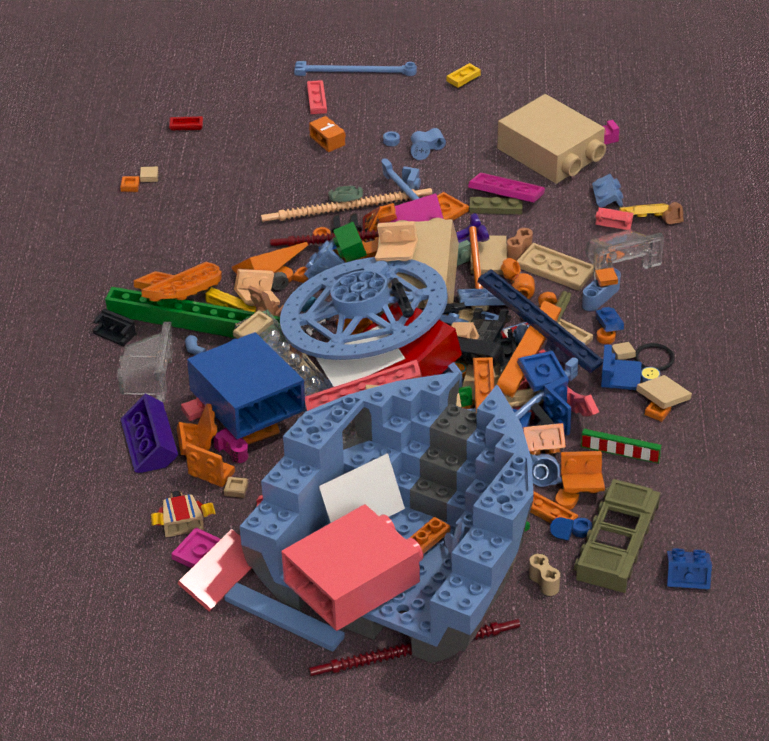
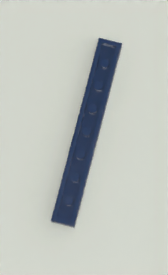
(540, 321)

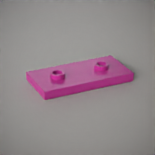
(506, 187)

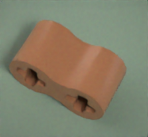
(520, 243)

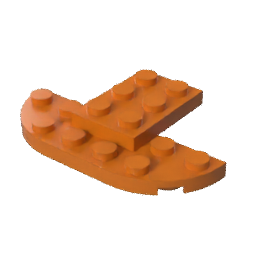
(179, 286)

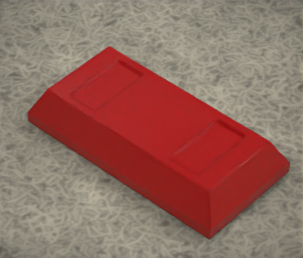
(186, 123)

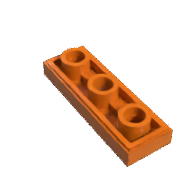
(431, 533)

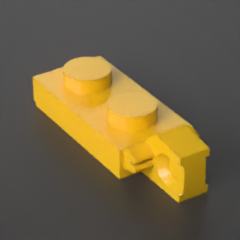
(642, 210)

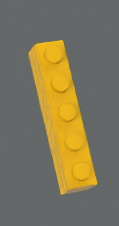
(223, 299)

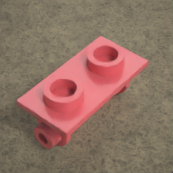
(614, 218)

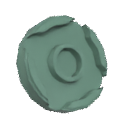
(345, 194)

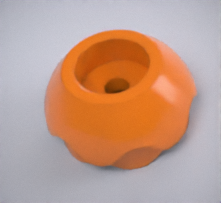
(510, 268)

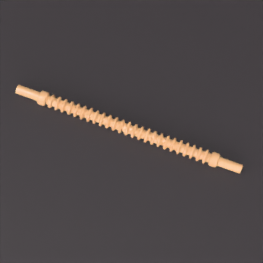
(282, 214)

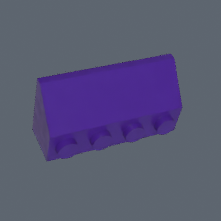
(149, 435)

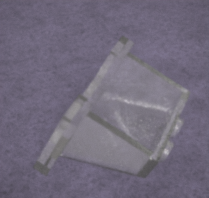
(623, 246)
(146, 364)

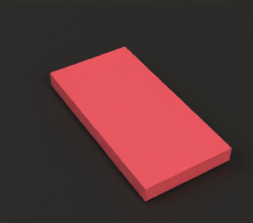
(216, 572)

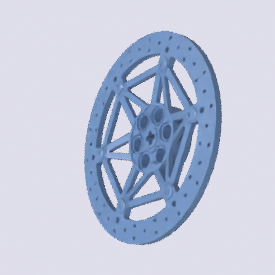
(361, 295)

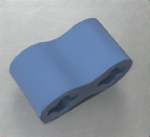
(433, 138)

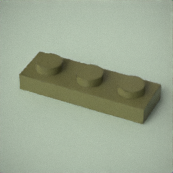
(495, 205)

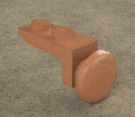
(262, 301)

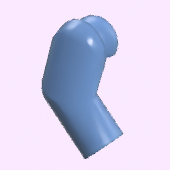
(191, 345)

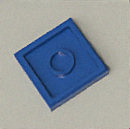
(541, 369)

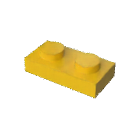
(463, 75)

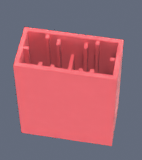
(352, 566)

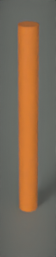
(475, 256)

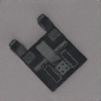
(489, 329)

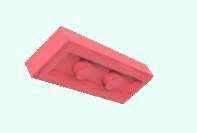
(316, 97)

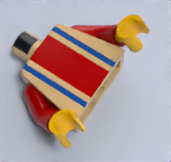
(181, 514)

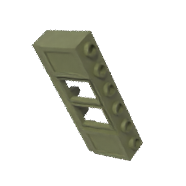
(610, 565)

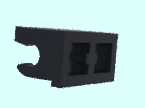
(114, 327)

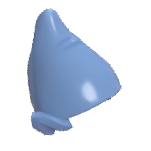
(545, 470)

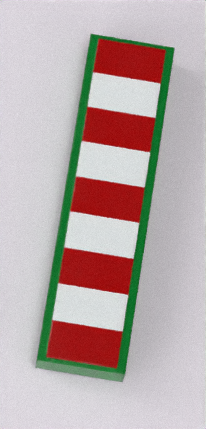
(621, 446)

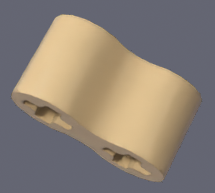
(544, 574)

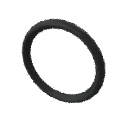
(660, 346)

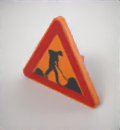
(370, 220)

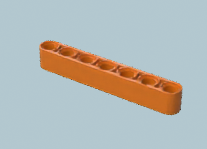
(529, 345)

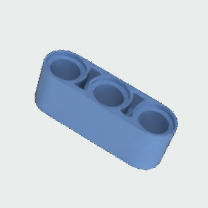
(595, 296)

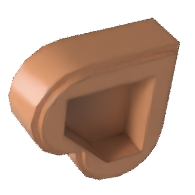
(673, 214)

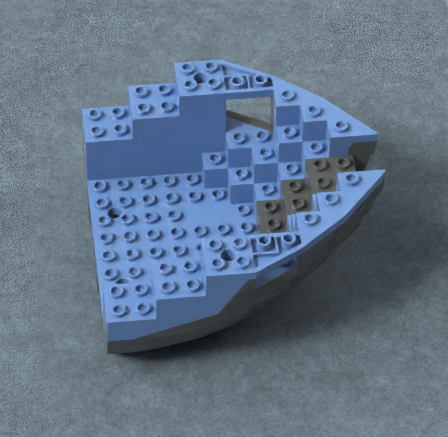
(445, 467)

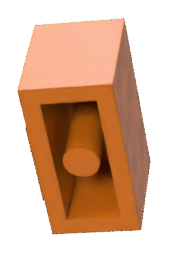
(327, 133)

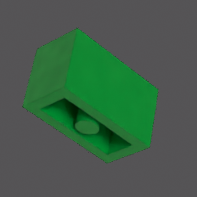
(349, 242)

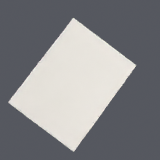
(345, 371)
(369, 485)

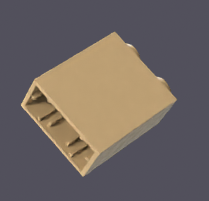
(551, 138)
(438, 249)

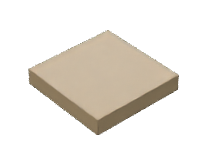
(663, 391)

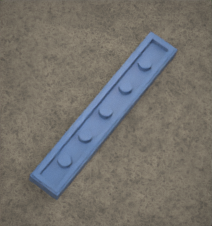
(284, 616)

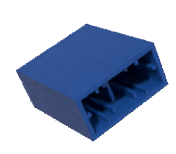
(246, 385)

